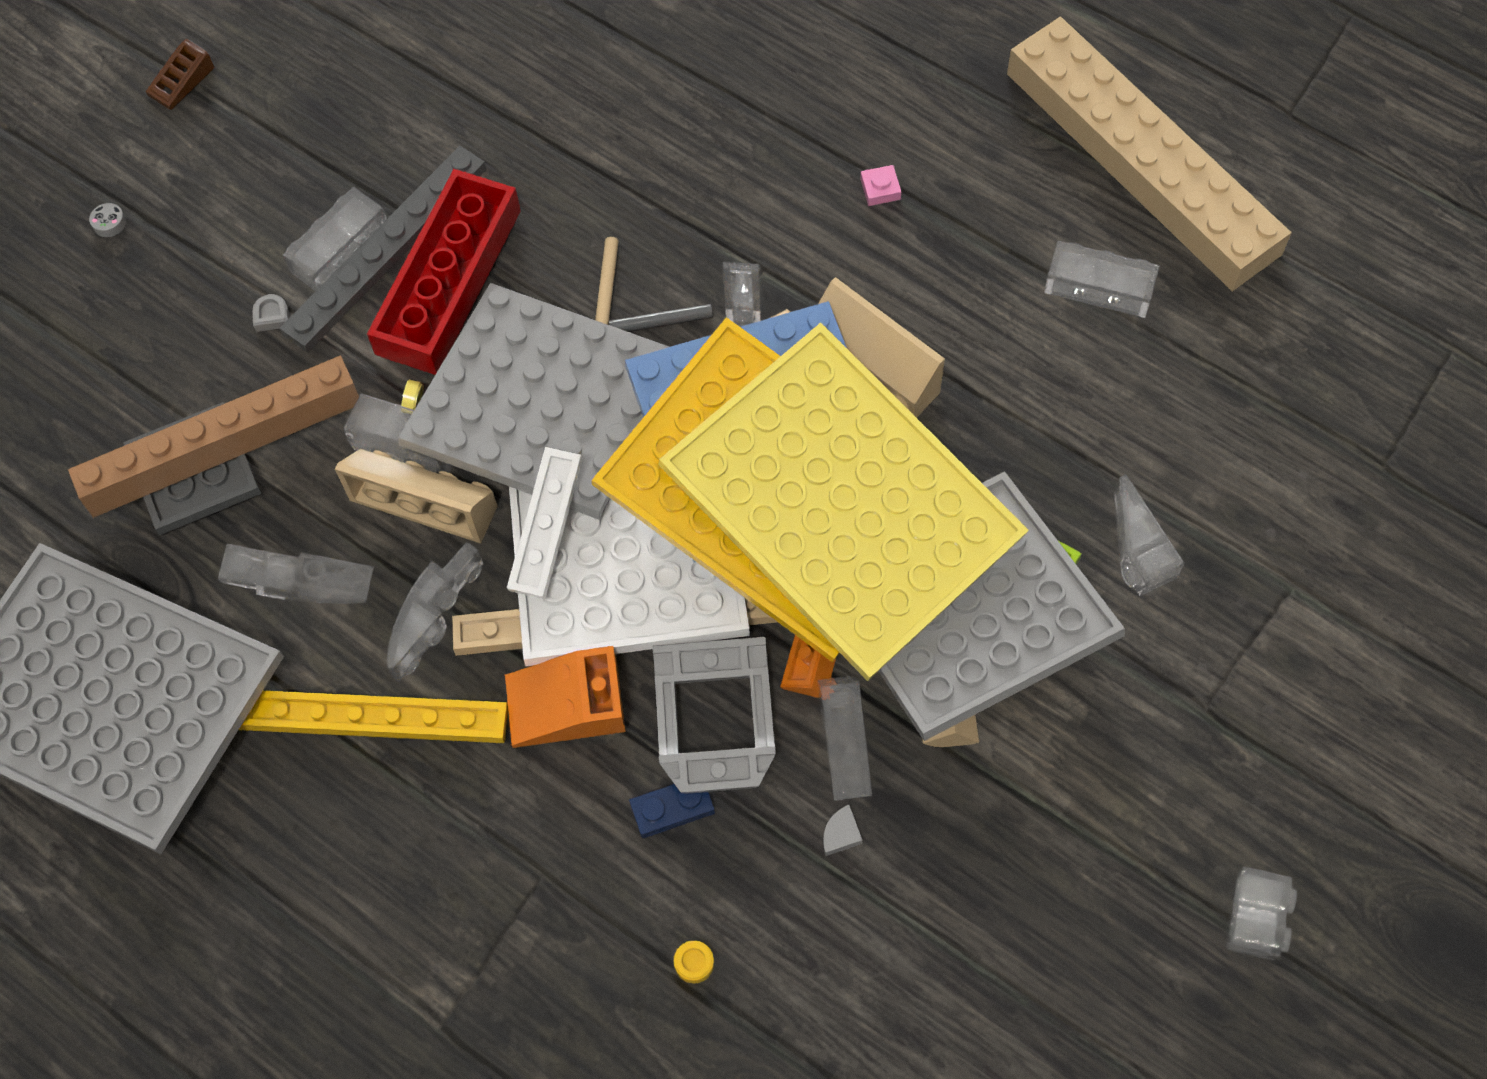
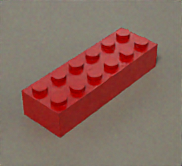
(444, 272)

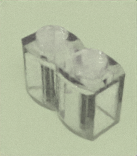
(1260, 914)

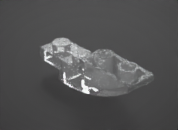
(296, 578)
(420, 617)

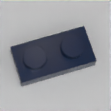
(669, 809)

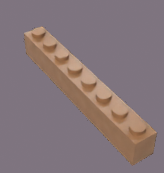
(214, 437)

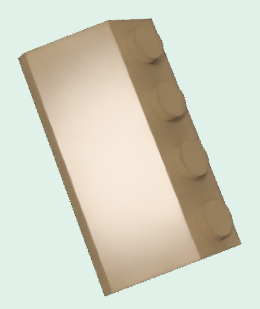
(886, 349)
(417, 493)

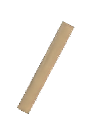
(607, 280)

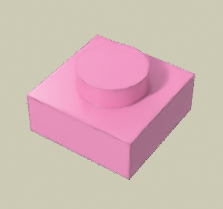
(880, 185)

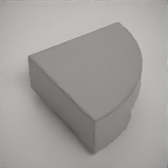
(841, 832)

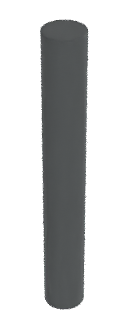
(663, 318)

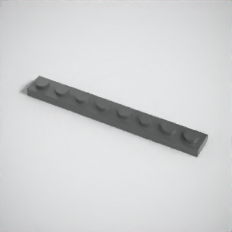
(374, 256)

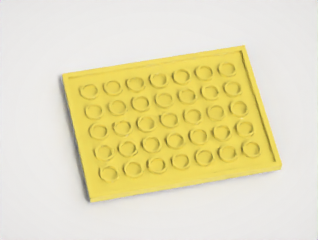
(843, 500)

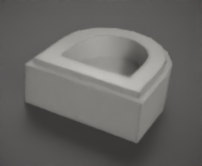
(269, 312)

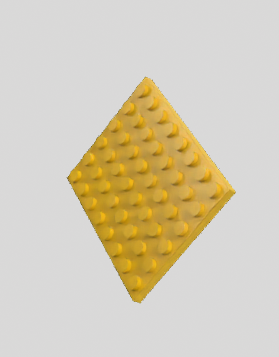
(646, 491)

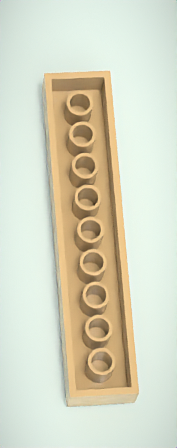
(1148, 153)

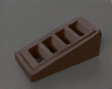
(195, 73)

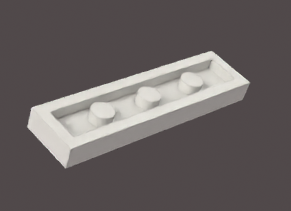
(544, 523)

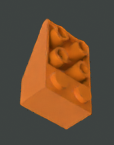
(565, 698)

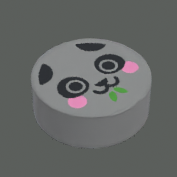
(107, 220)

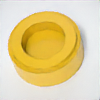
(693, 962)

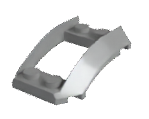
(712, 662)

